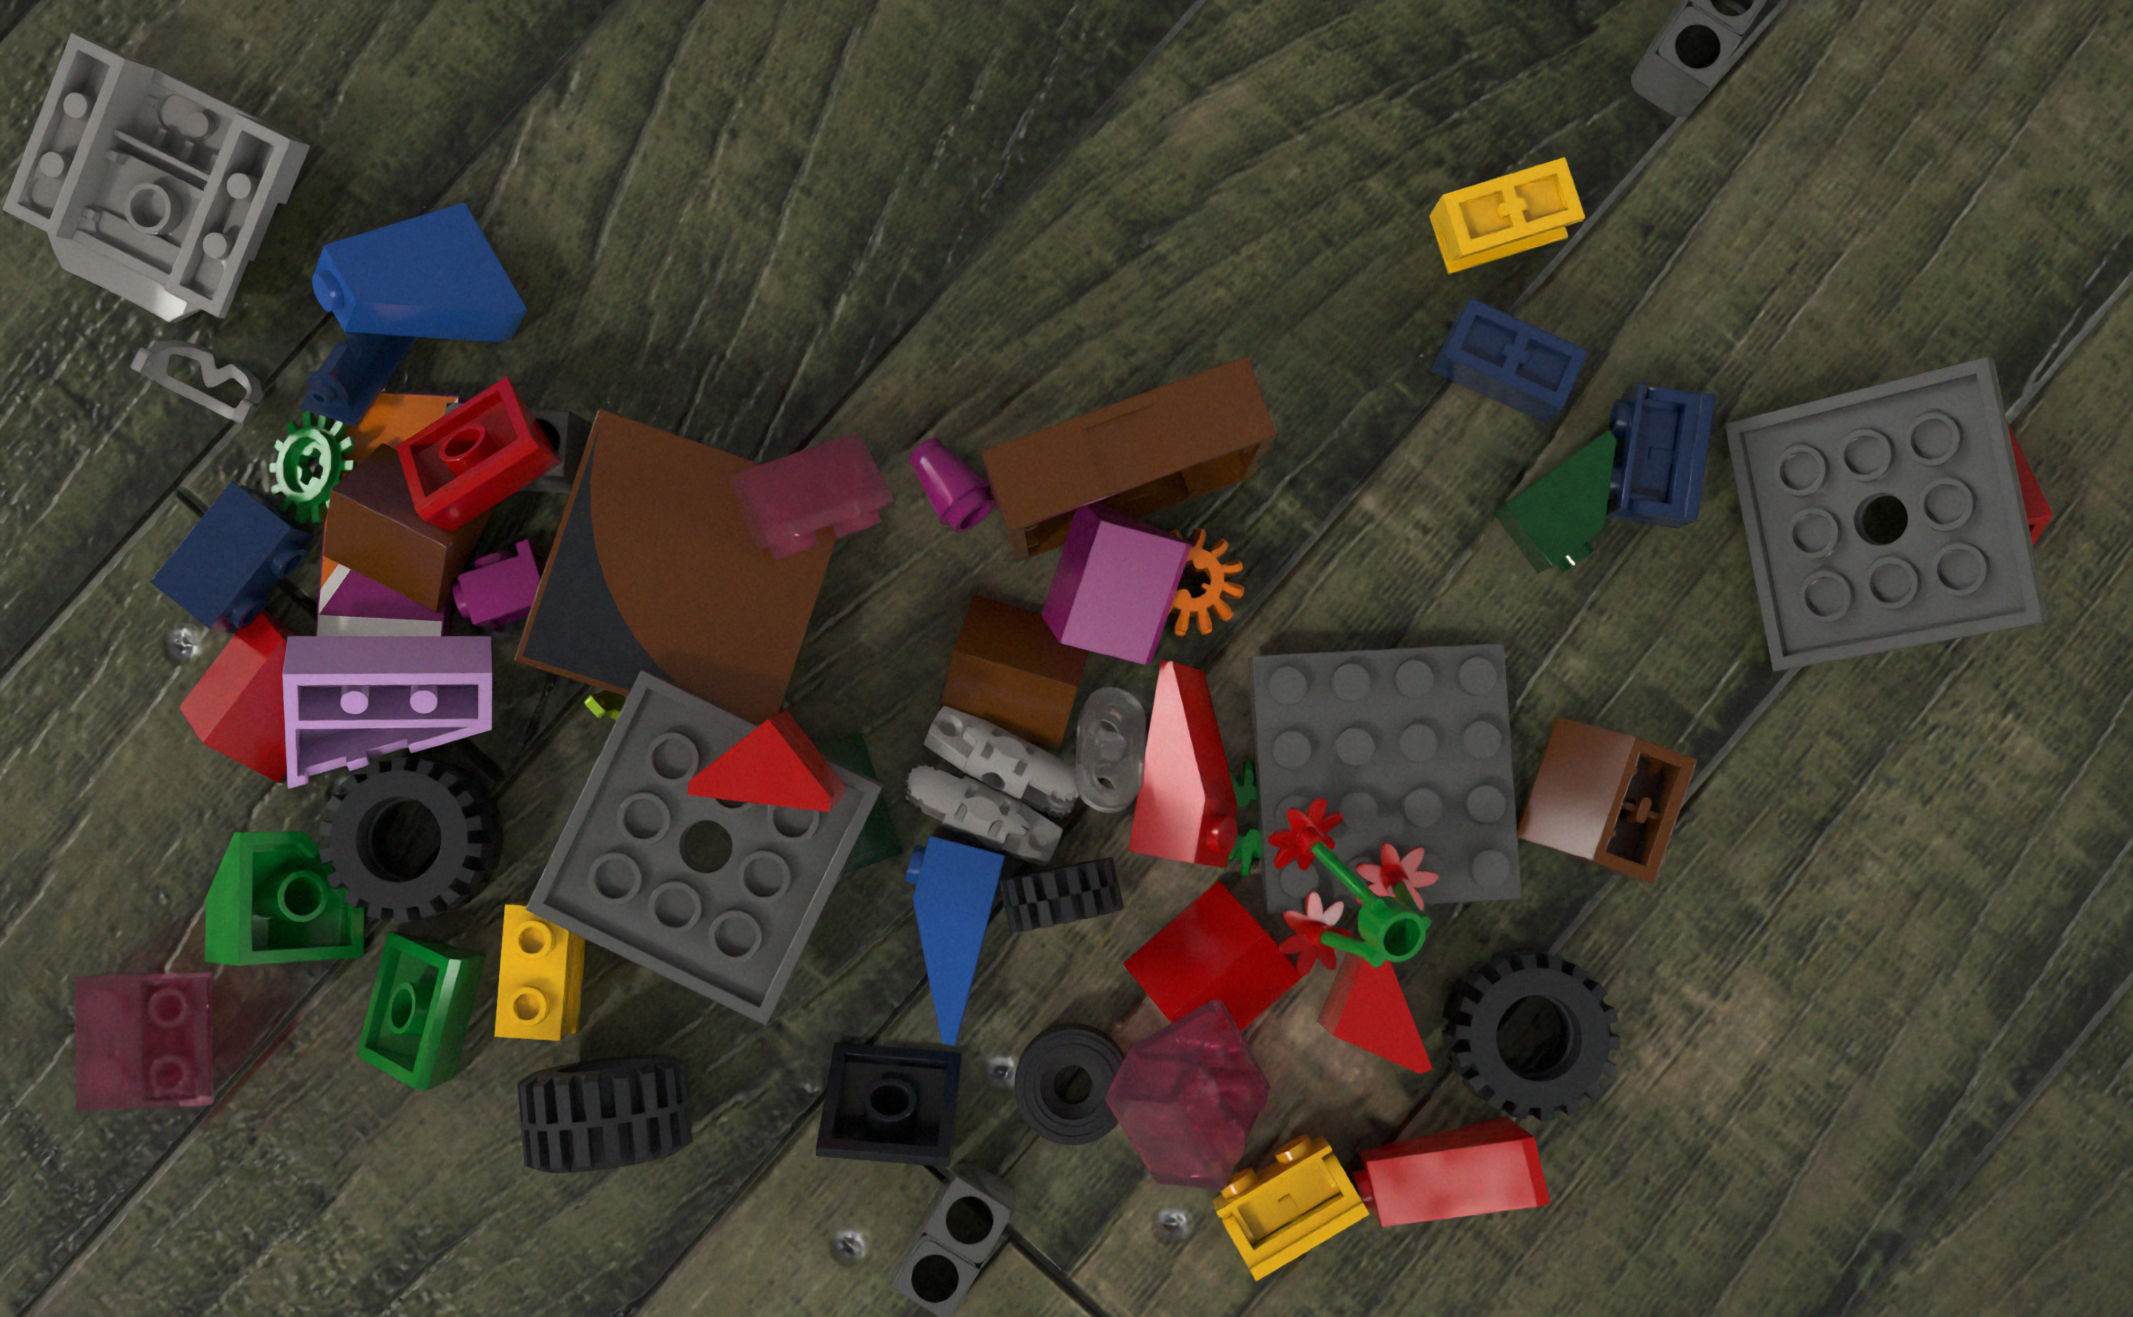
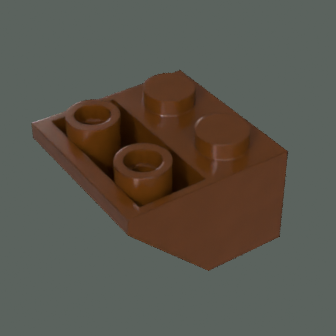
(1605, 799)

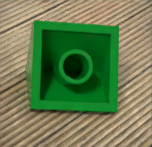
(420, 1009)

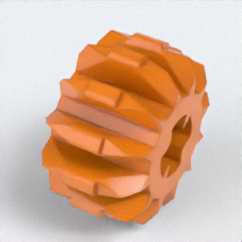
(1206, 563)

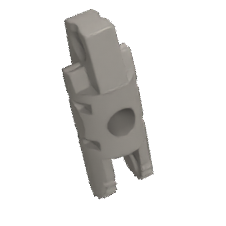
(1004, 761)
(983, 815)

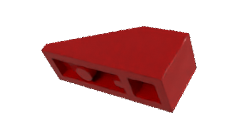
(1187, 788)

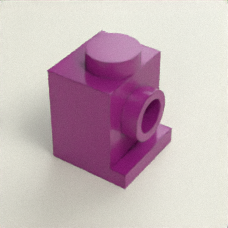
(501, 586)

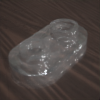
(1110, 754)

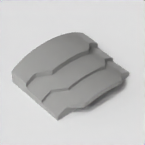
(151, 182)

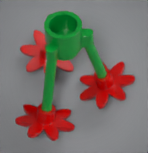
(1391, 906)

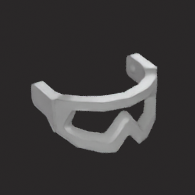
(154, 364)

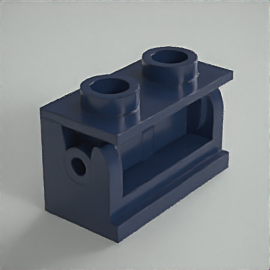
(1509, 360)
(1659, 455)
(233, 559)

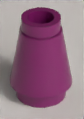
(953, 488)

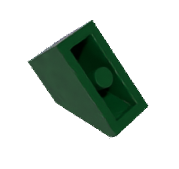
(1563, 508)

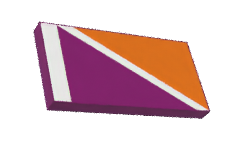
(347, 600)

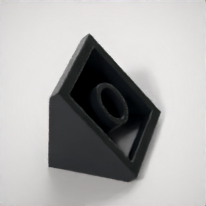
(890, 1105)

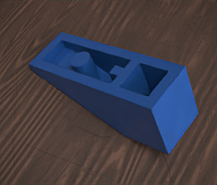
(952, 913)

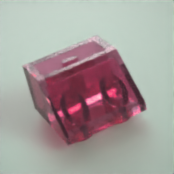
(810, 493)
(144, 1039)
(1190, 1098)

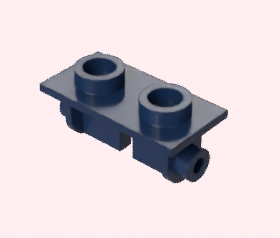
(355, 375)

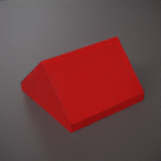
(475, 457)
(241, 698)
(774, 768)
(1213, 955)
(1373, 1014)

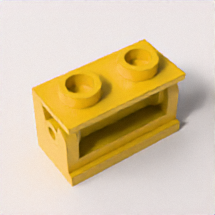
(1506, 215)
(538, 977)
(1288, 1205)

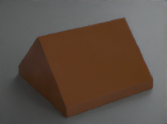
(384, 539)
(1014, 672)

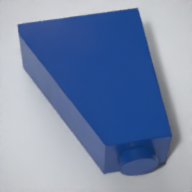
(420, 281)

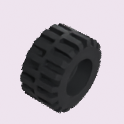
(360, 843)
(1582, 1043)
(604, 1113)

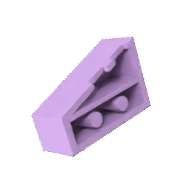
(379, 696)

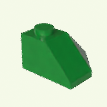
(278, 904)

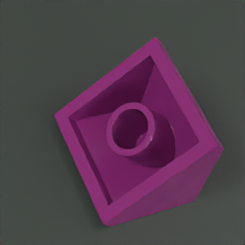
(1114, 584)

